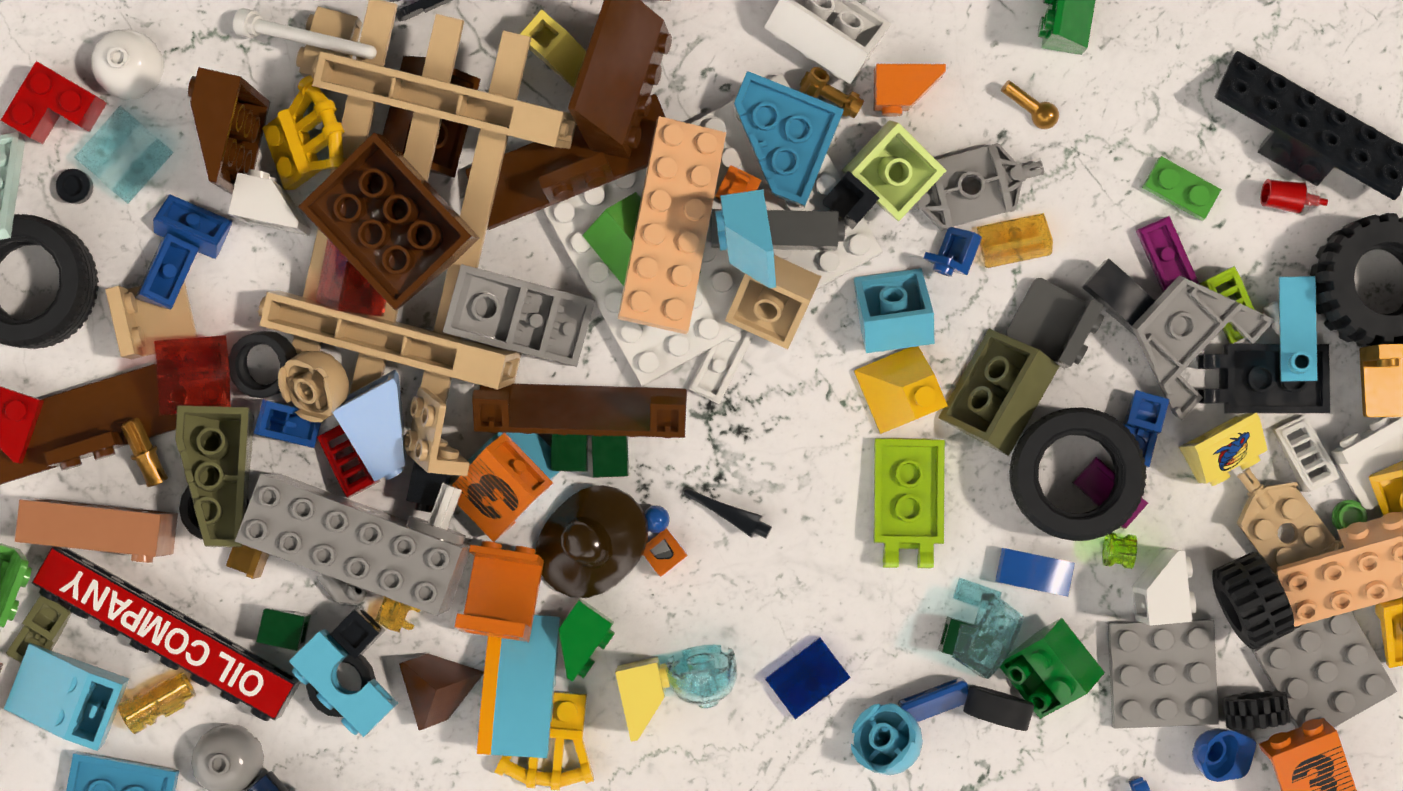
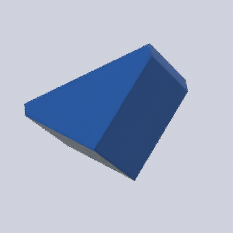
(282, 423)

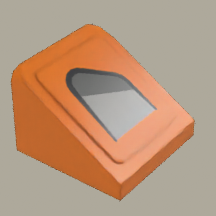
(664, 552)

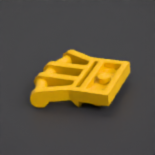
(290, 138)
(566, 723)

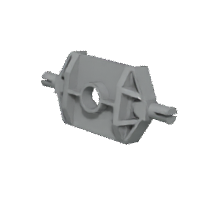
(999, 186)

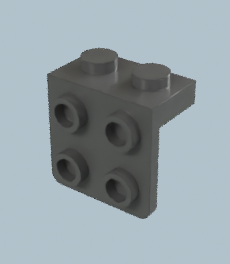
(1055, 322)

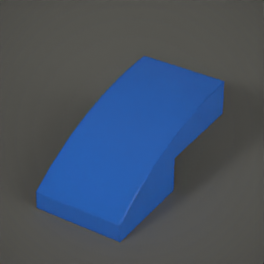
(1146, 420)
(1035, 572)

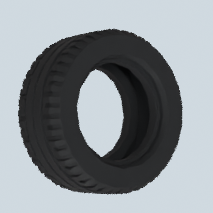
(76, 280)
(1126, 458)

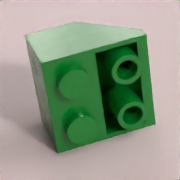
(1066, 25)
(1052, 668)

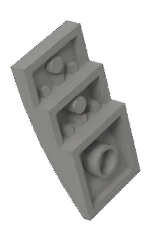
(518, 315)

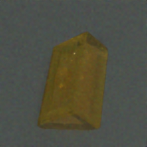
(1015, 240)

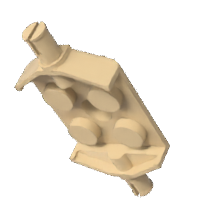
(1269, 509)

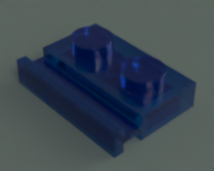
(807, 678)

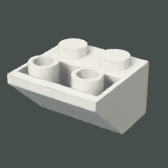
(1163, 590)

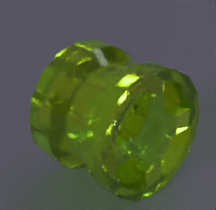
(1119, 550)

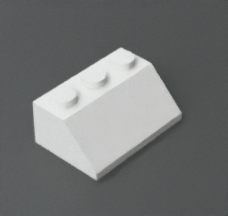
(829, 32)

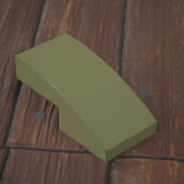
(41, 627)

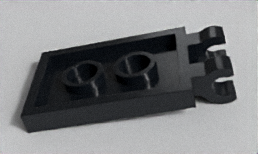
(1252, 382)

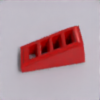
(348, 488)

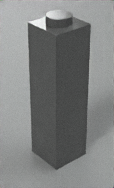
(799, 230)

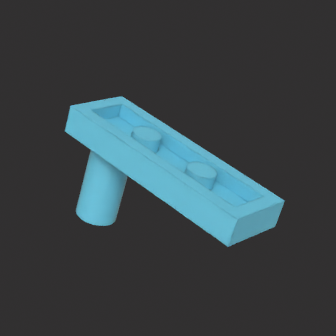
(1297, 329)

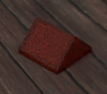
(345, 288)

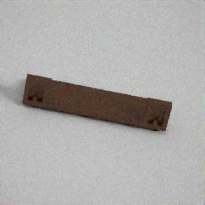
(581, 410)

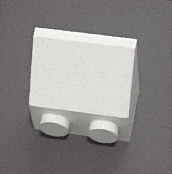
(265, 203)

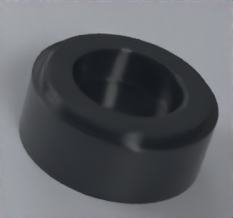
(74, 186)

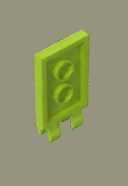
(909, 498)

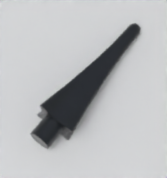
(742, 519)

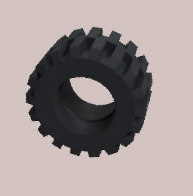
(1253, 600)

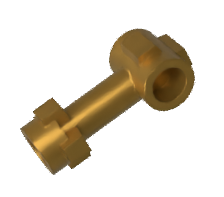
(815, 84)

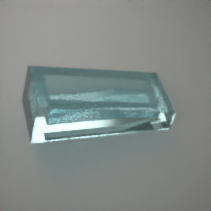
(972, 592)

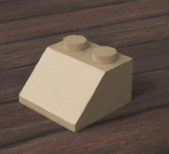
(774, 311)

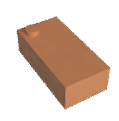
(97, 528)

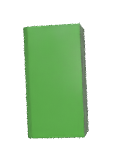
(613, 234)

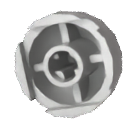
(227, 759)

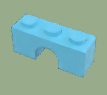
(318, 665)

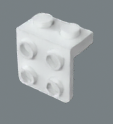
(1367, 454)

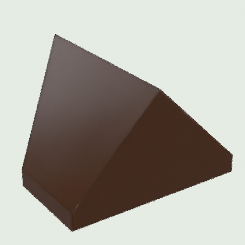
(436, 687)

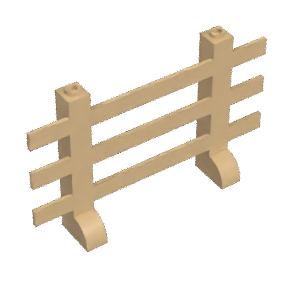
(431, 99)

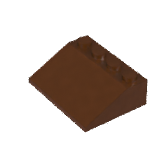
(619, 76)
(228, 124)
(388, 221)

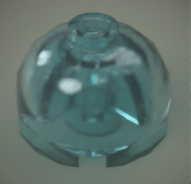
(703, 674)

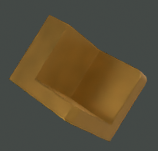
(247, 560)

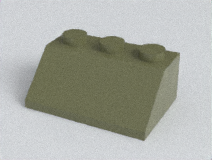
(999, 391)

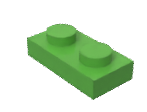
(1181, 188)

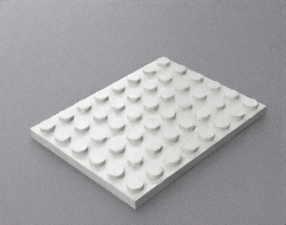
(658, 351)

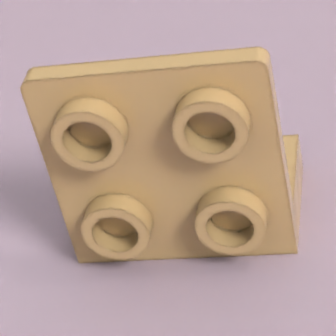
(142, 323)
(424, 438)

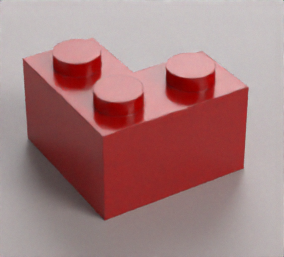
(46, 97)

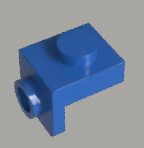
(955, 252)

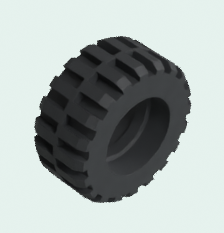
(1336, 280)

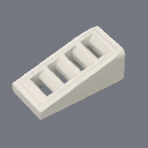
(1294, 459)

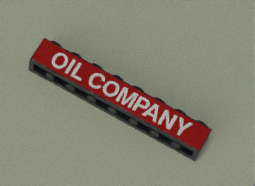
(166, 632)

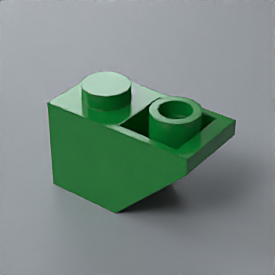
(581, 635)

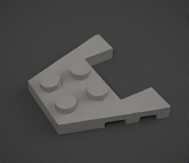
(1181, 327)

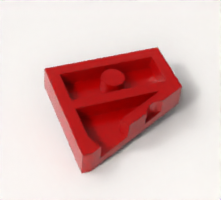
(17, 422)

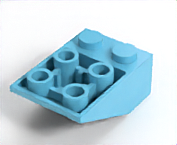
(66, 696)

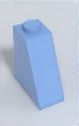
(376, 426)

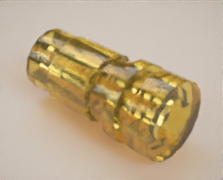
(159, 700)

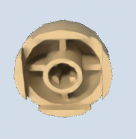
(314, 384)

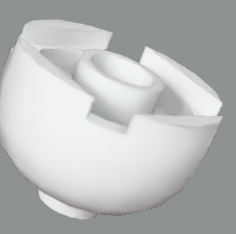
(127, 64)

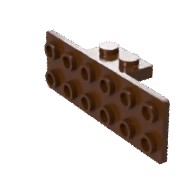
(546, 175)
(89, 423)

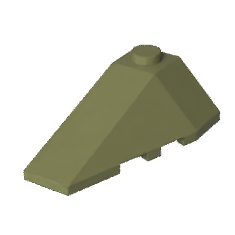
(216, 465)

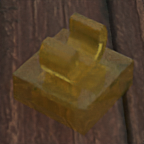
(393, 615)

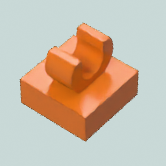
(737, 182)

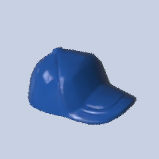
(1223, 754)

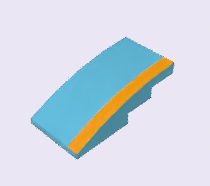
(519, 692)

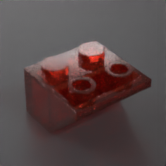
(192, 373)

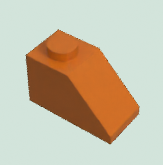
(902, 85)

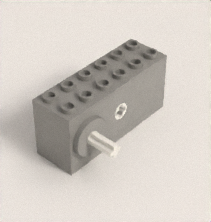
(393, 557)

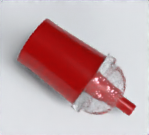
(1291, 196)

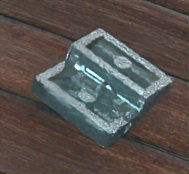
(124, 154)
(990, 639)

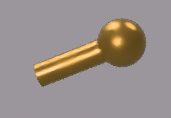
(1043, 114)

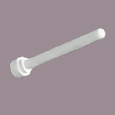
(251, 24)

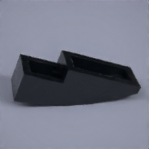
(1118, 294)

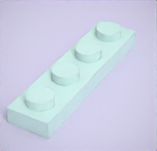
(10, 167)

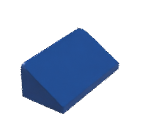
(192, 225)
(167, 272)
(936, 699)

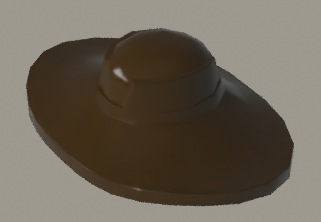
(592, 541)

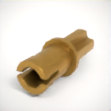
(144, 452)

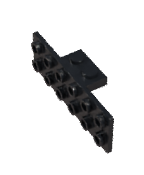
(1308, 131)

